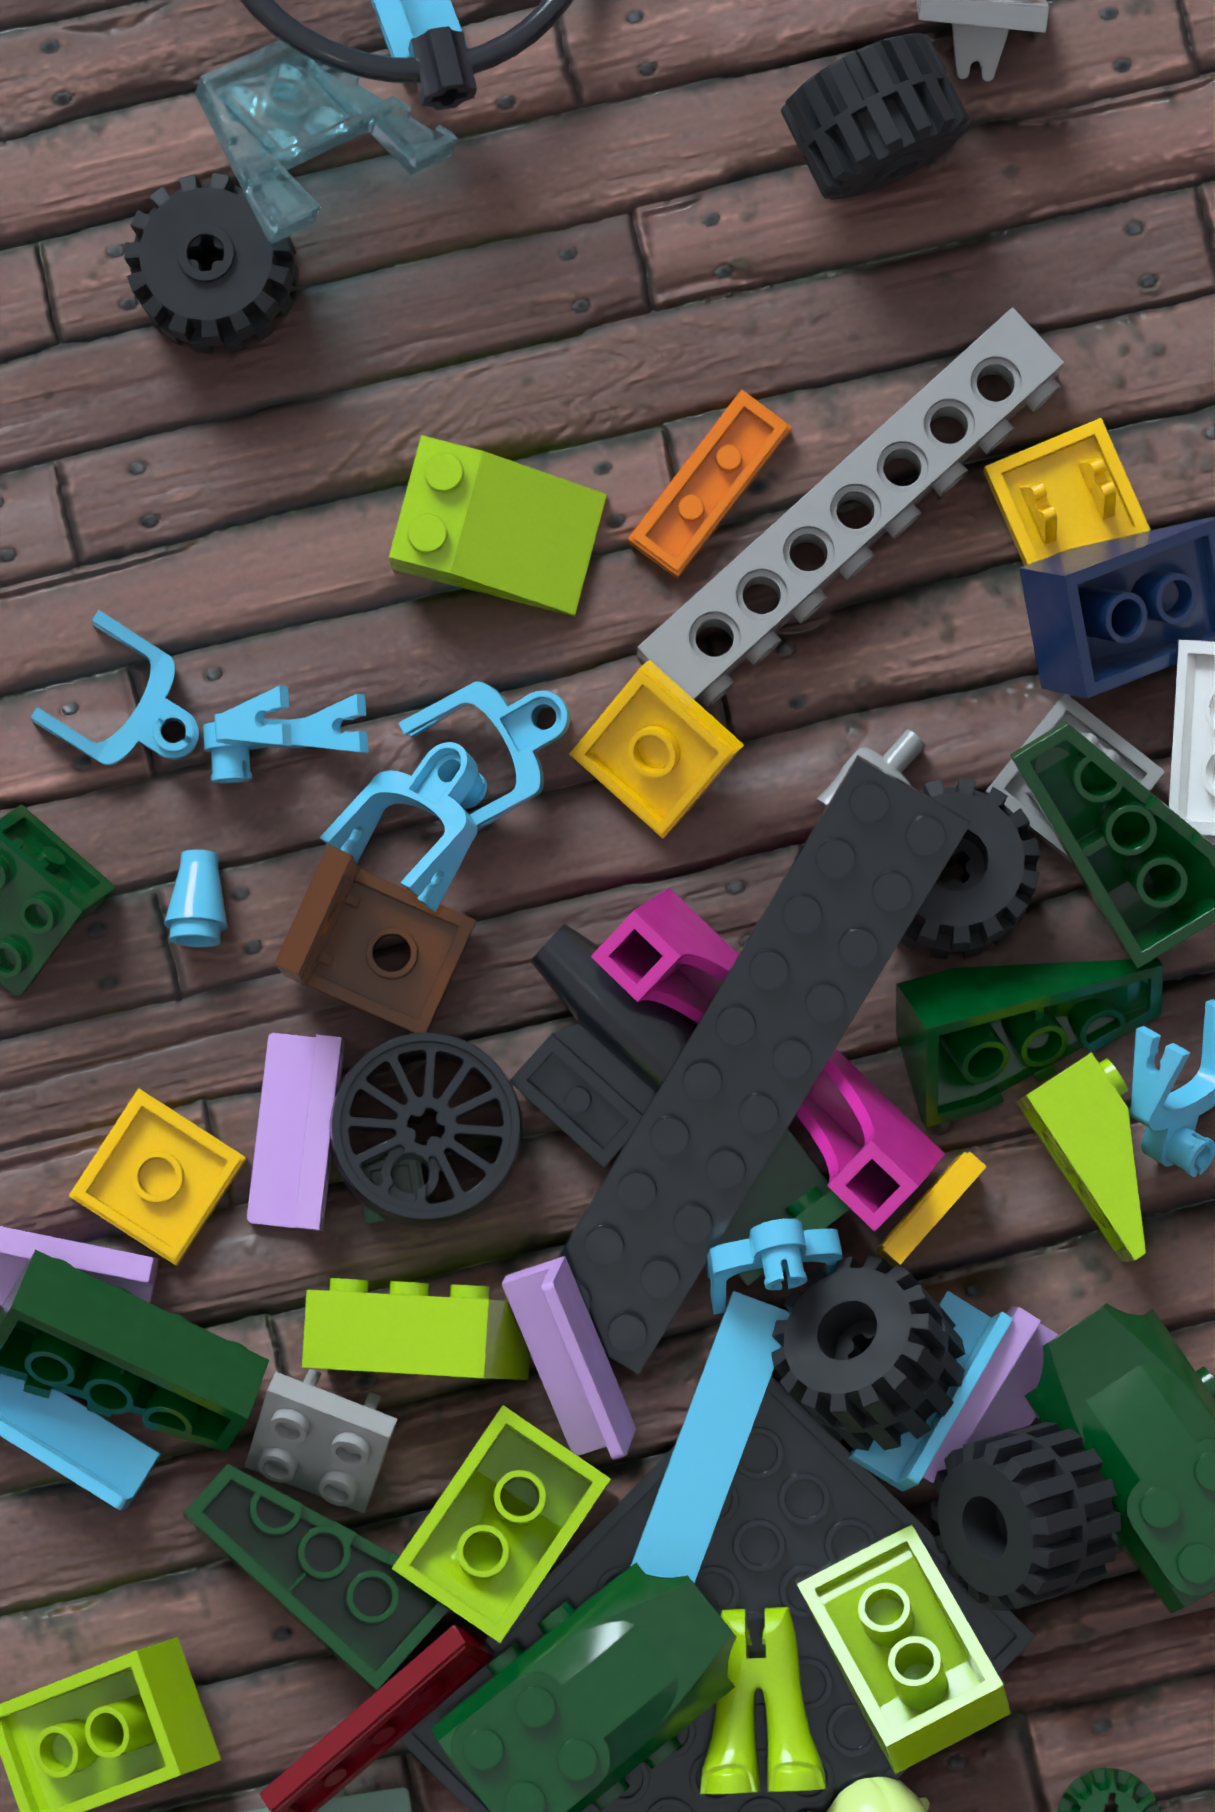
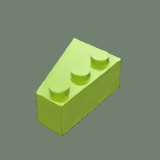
(413, 1331)

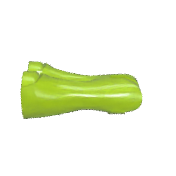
(732, 1752)

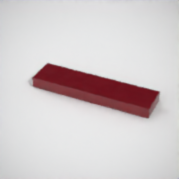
(378, 1723)

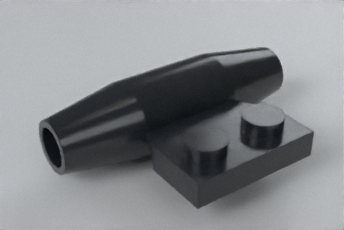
(610, 1064)

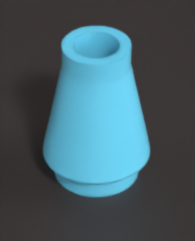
(197, 902)

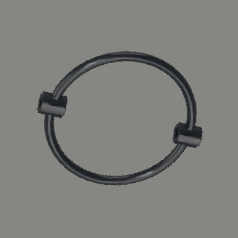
(437, 58)

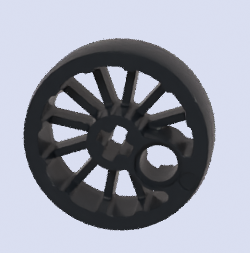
(387, 1199)

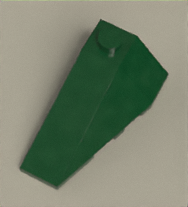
(1129, 848)
(993, 1026)

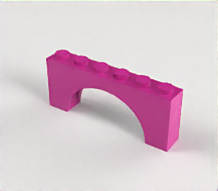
(867, 1142)

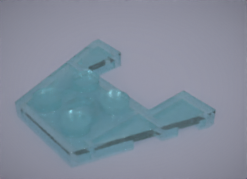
(287, 109)

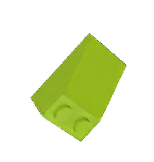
(496, 527)
(1091, 1142)
(501, 1524)
(905, 1649)
(106, 1732)

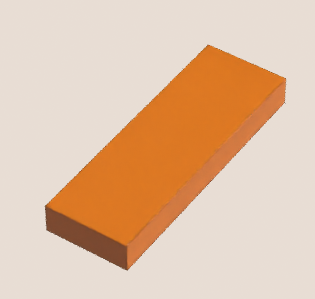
(709, 484)

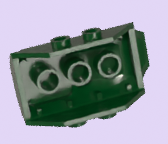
(1154, 1428)
(591, 1696)

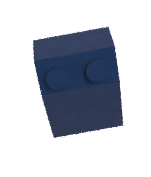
(1120, 606)

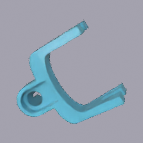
(148, 717)
(247, 729)
(518, 729)
(441, 785)
(1174, 1115)
(776, 1248)

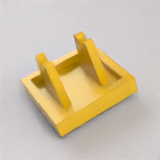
(1065, 493)

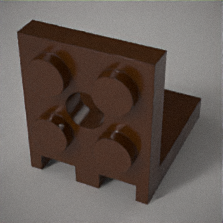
(337, 936)

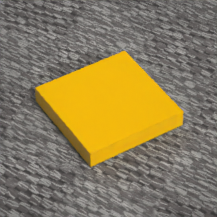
(656, 749)
(157, 1177)
(930, 1208)

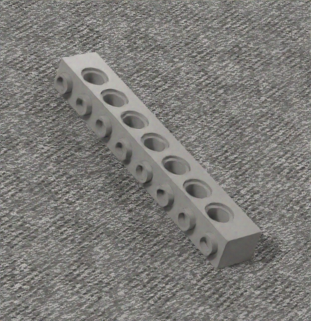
(1004, 350)

